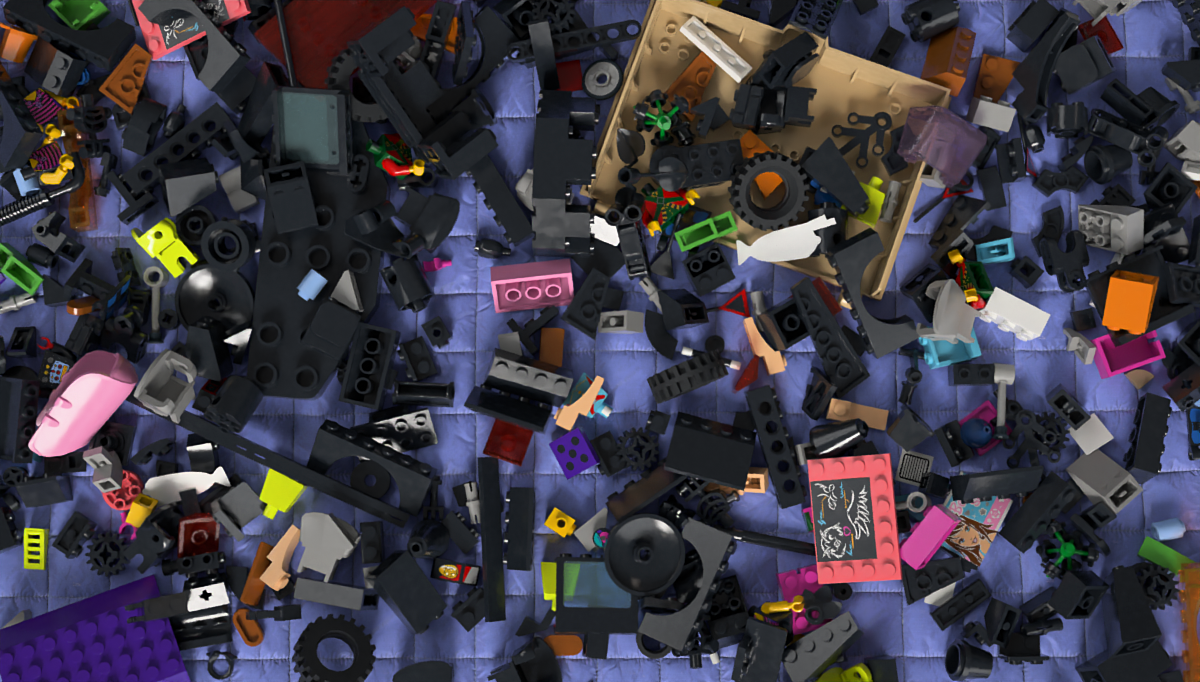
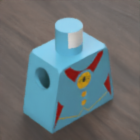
(580, 389)

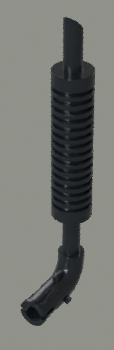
(44, 197)

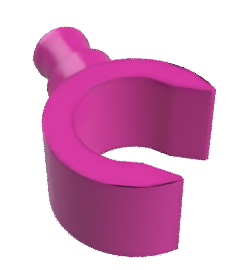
(436, 265)
(124, 524)

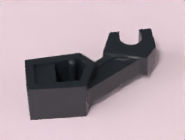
(280, 613)

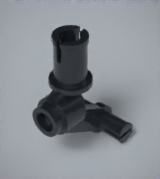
(912, 374)

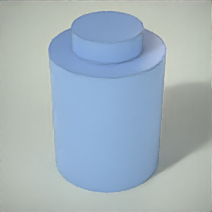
(26, 187)
(311, 285)
(1167, 529)

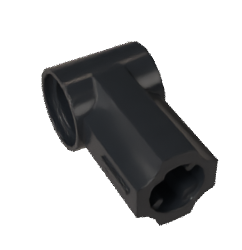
(415, 182)

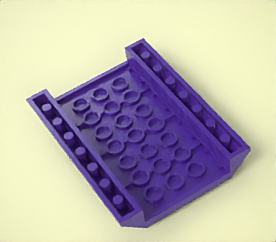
(94, 642)

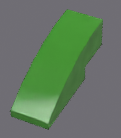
(706, 231)
(19, 269)
(1162, 555)

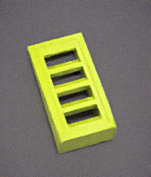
(28, 540)

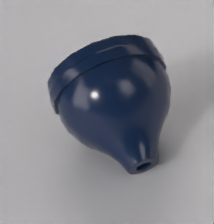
(976, 433)

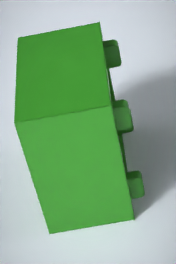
(80, 13)

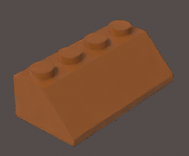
(949, 58)

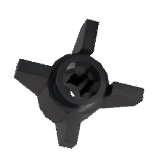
(675, 512)

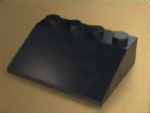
(509, 409)
(710, 451)

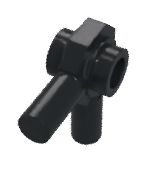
(1012, 409)

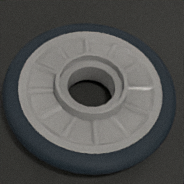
(607, 89)

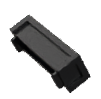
(423, 394)

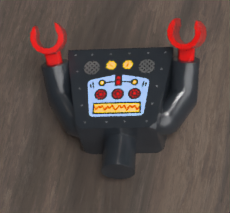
(54, 366)

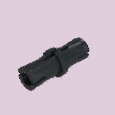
(1041, 627)

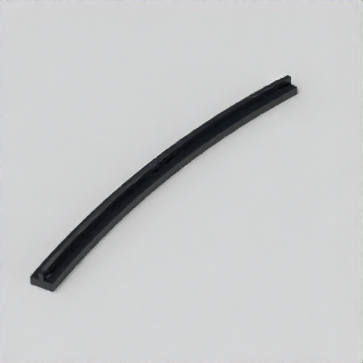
(285, 466)

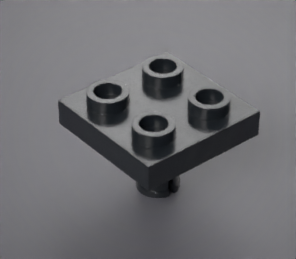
(115, 438)

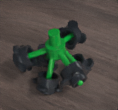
(663, 119)
(1068, 547)

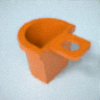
(15, 43)

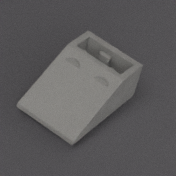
(1185, 142)
(1112, 227)
(1104, 480)

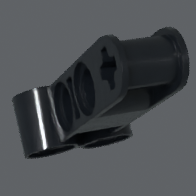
(1128, 135)
(631, 238)

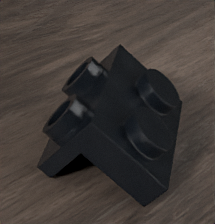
(460, 533)
(74, 535)

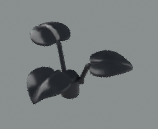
(631, 146)

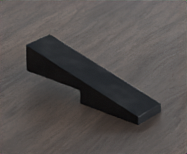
(437, 36)

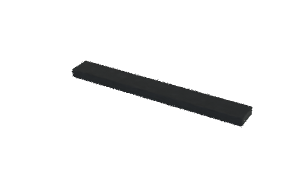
(491, 539)

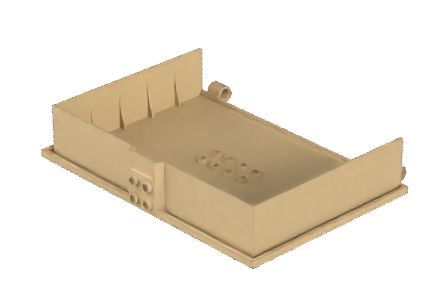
(843, 87)

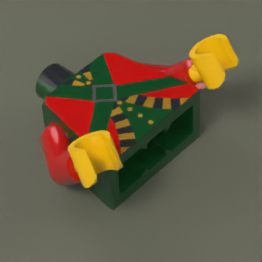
(394, 156)
(663, 206)
(972, 280)

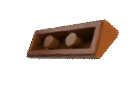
(551, 346)
(255, 586)

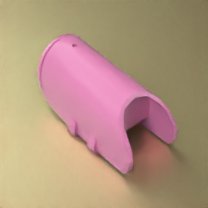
(83, 402)

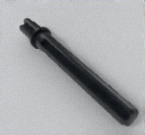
(769, 540)

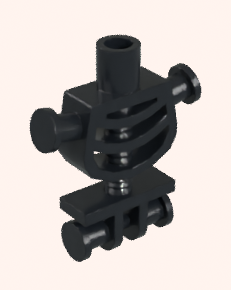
(90, 120)
(721, 515)
(706, 647)

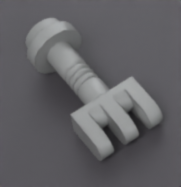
(1192, 106)

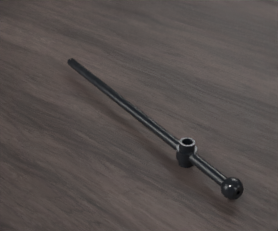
(285, 43)

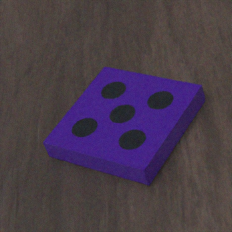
(574, 452)

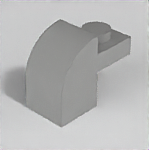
(107, 469)

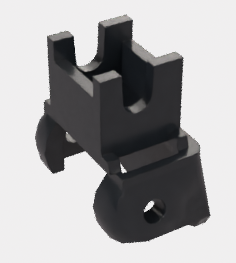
(784, 107)
(429, 217)
(152, 540)
(530, 663)
(426, 672)

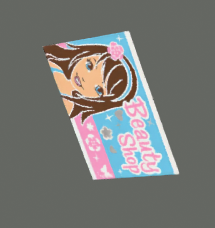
(978, 526)

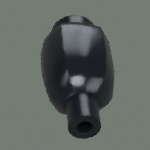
(174, 122)
(1033, 137)
(491, 248)

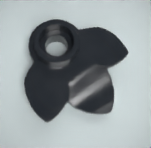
(1176, 360)
(821, 602)

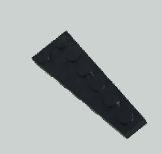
(832, 346)

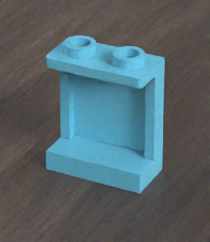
(944, 353)

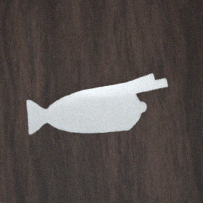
(786, 243)
(167, 487)

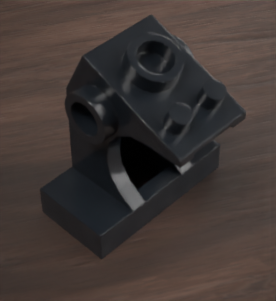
(59, 243)

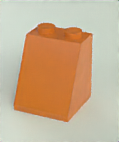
(1130, 301)

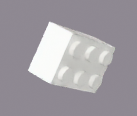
(1014, 315)

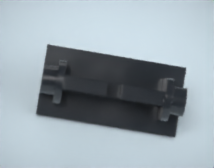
(123, 259)

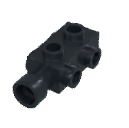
(192, 565)

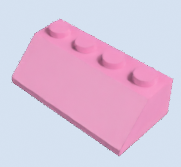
(532, 285)

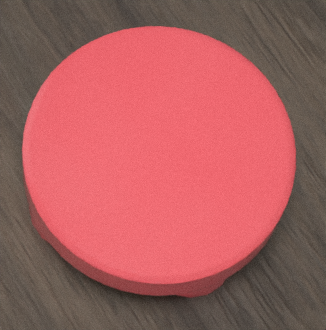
(123, 498)

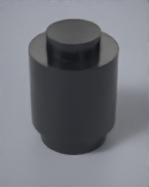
(41, 256)

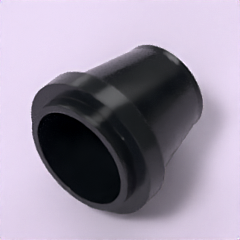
(1106, 162)
(967, 661)

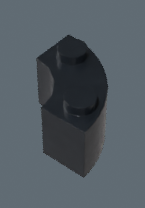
(144, 126)
(203, 455)

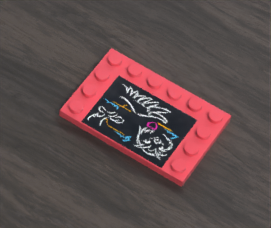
(185, 27)
(854, 519)

